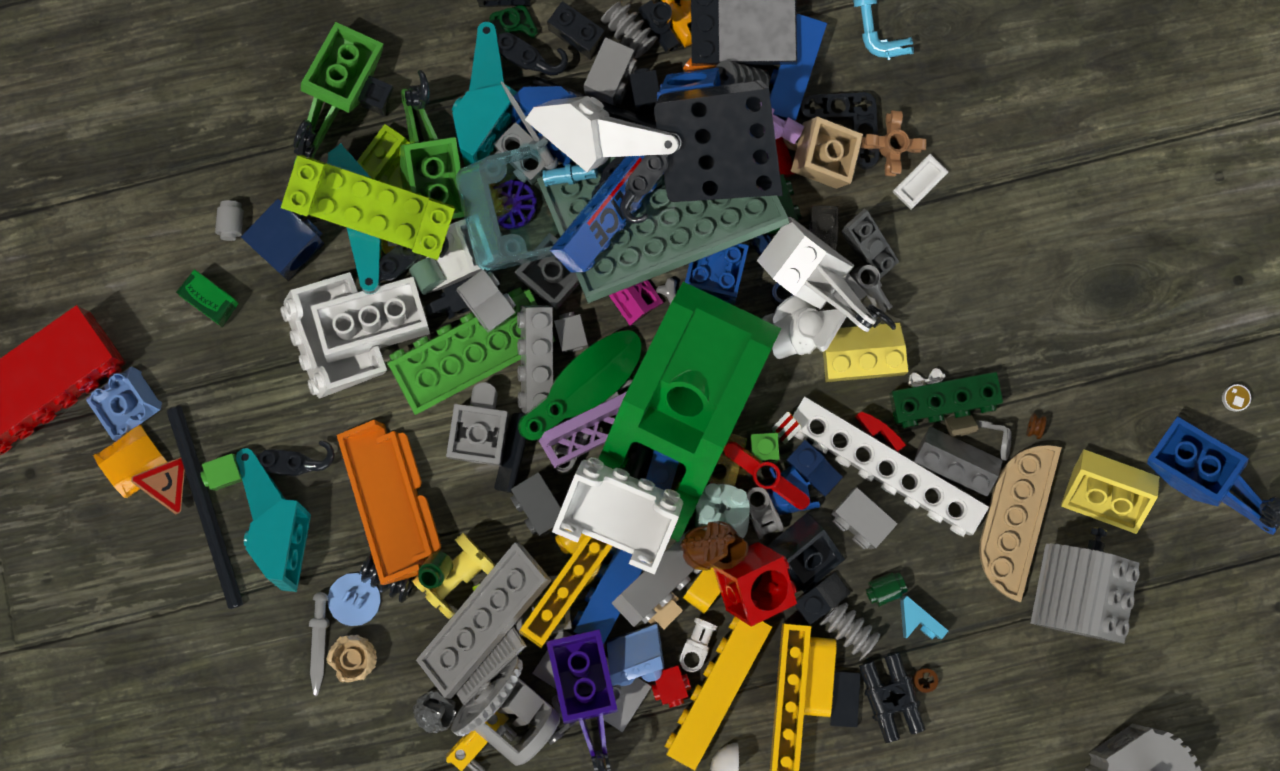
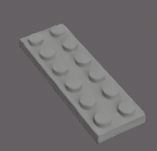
(483, 620)

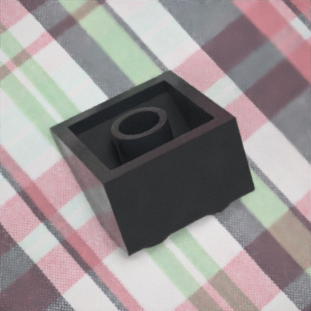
(808, 552)

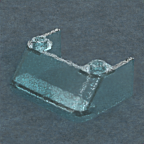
(489, 247)

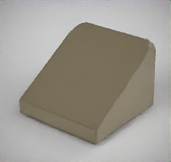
(961, 426)

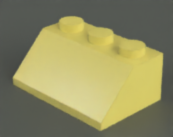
(865, 354)
(1111, 491)

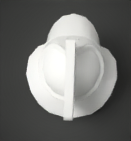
(803, 327)

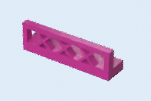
(632, 304)

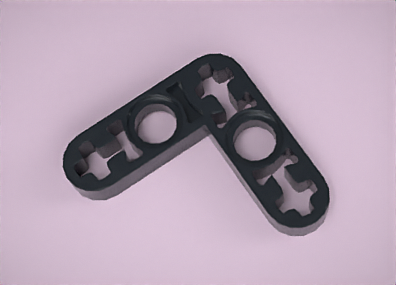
(858, 116)

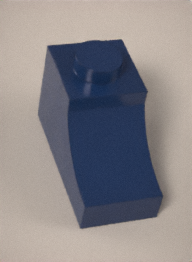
(814, 468)

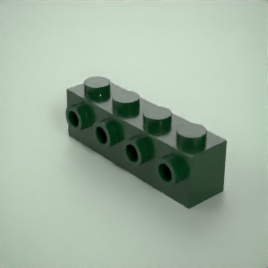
(946, 398)

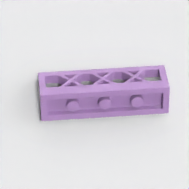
(580, 424)

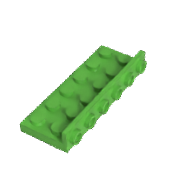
(457, 357)

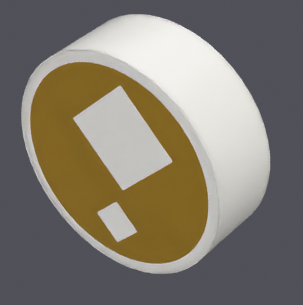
(1236, 398)

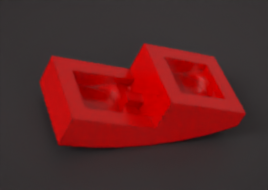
(873, 426)

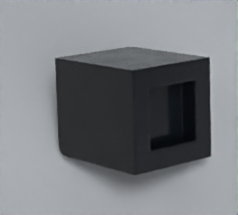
(375, 95)

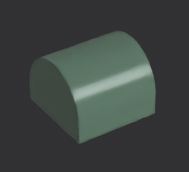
(427, 275)

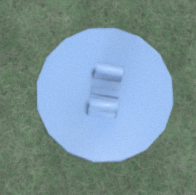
(353, 601)

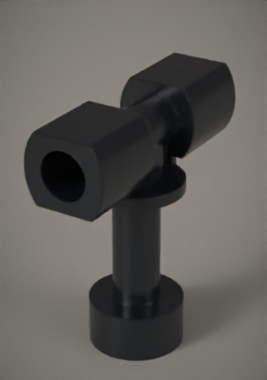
(658, 18)

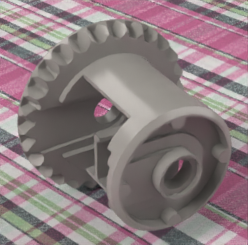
(509, 696)

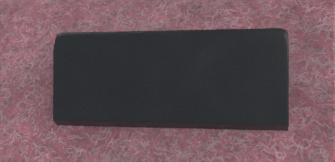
(512, 456)

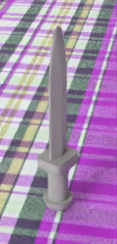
(538, 143)
(319, 625)

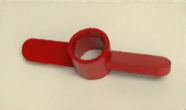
(780, 485)

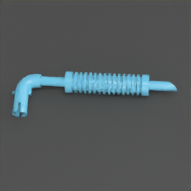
(878, 47)

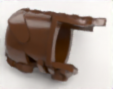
(709, 544)

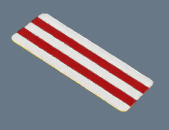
(786, 427)

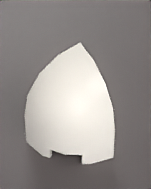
(726, 758)

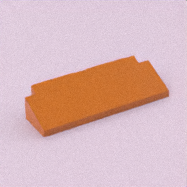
(387, 498)

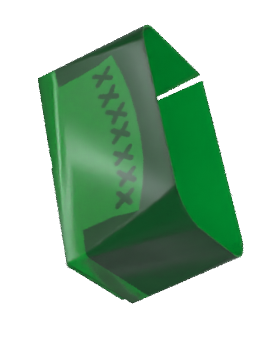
(207, 298)

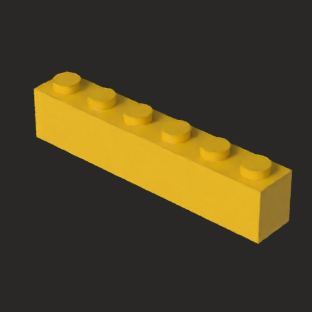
(564, 590)
(717, 692)
(790, 698)

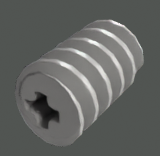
(628, 29)
(851, 629)

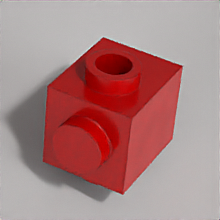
(671, 687)

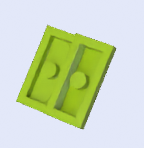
(382, 157)

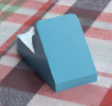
(913, 615)

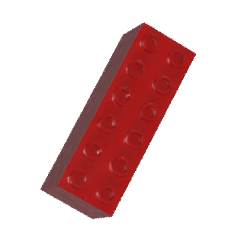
(53, 372)

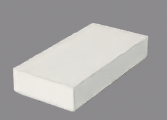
(920, 181)

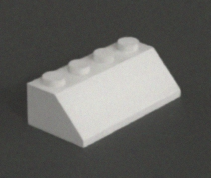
(365, 320)

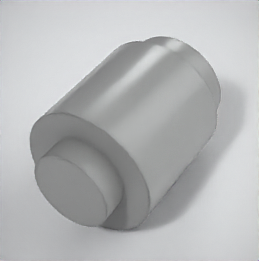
(229, 220)

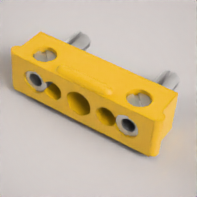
(472, 743)

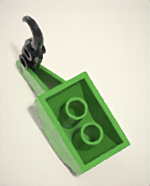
(336, 79)
(428, 165)

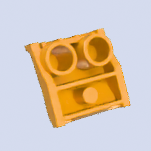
(127, 458)

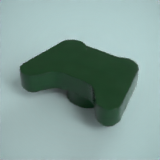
(513, 21)

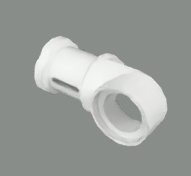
(699, 647)

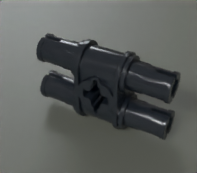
(905, 703)

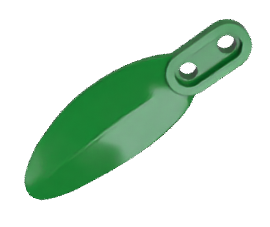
(585, 382)

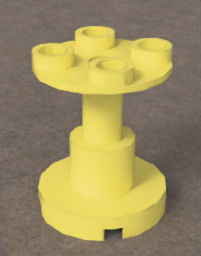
(464, 569)

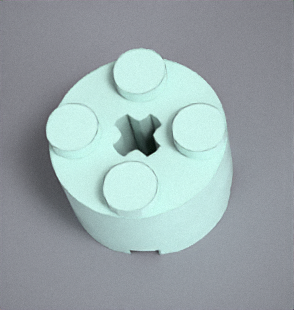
(723, 504)

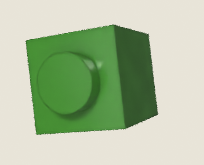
(765, 447)
(221, 472)

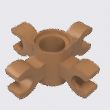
(893, 163)

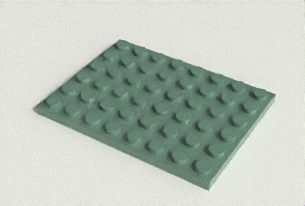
(669, 236)

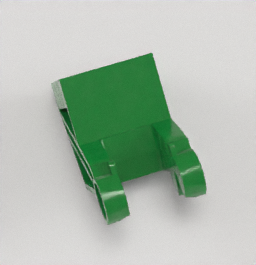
(691, 389)

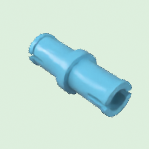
(567, 174)

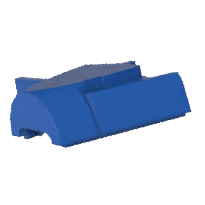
(780, 504)

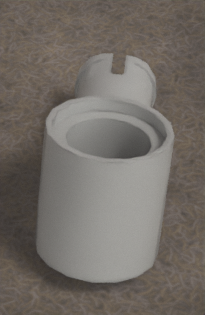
(873, 287)

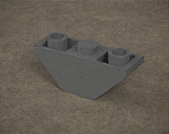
(869, 243)

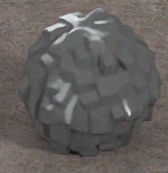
(434, 712)

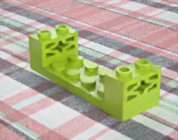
(368, 206)

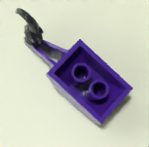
(584, 686)

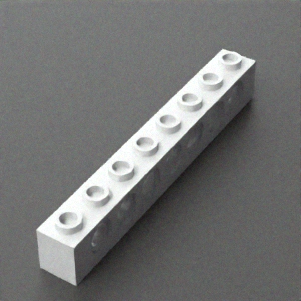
(971, 509)

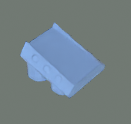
(124, 402)
(635, 656)

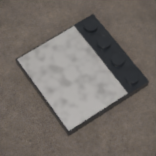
(743, 32)

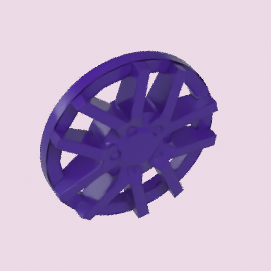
(517, 202)

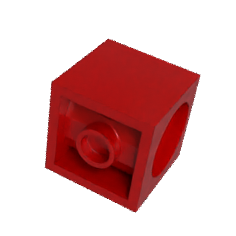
(773, 593)

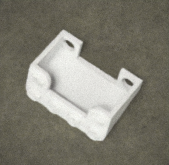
(324, 376)
(619, 512)

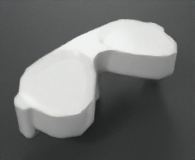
(934, 377)

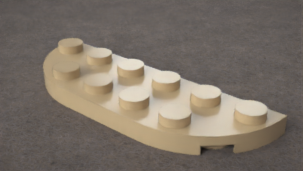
(1016, 518)

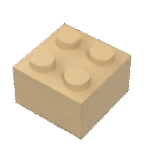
(827, 152)

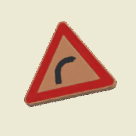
(163, 484)

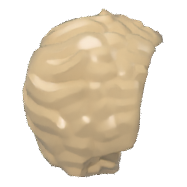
(352, 658)

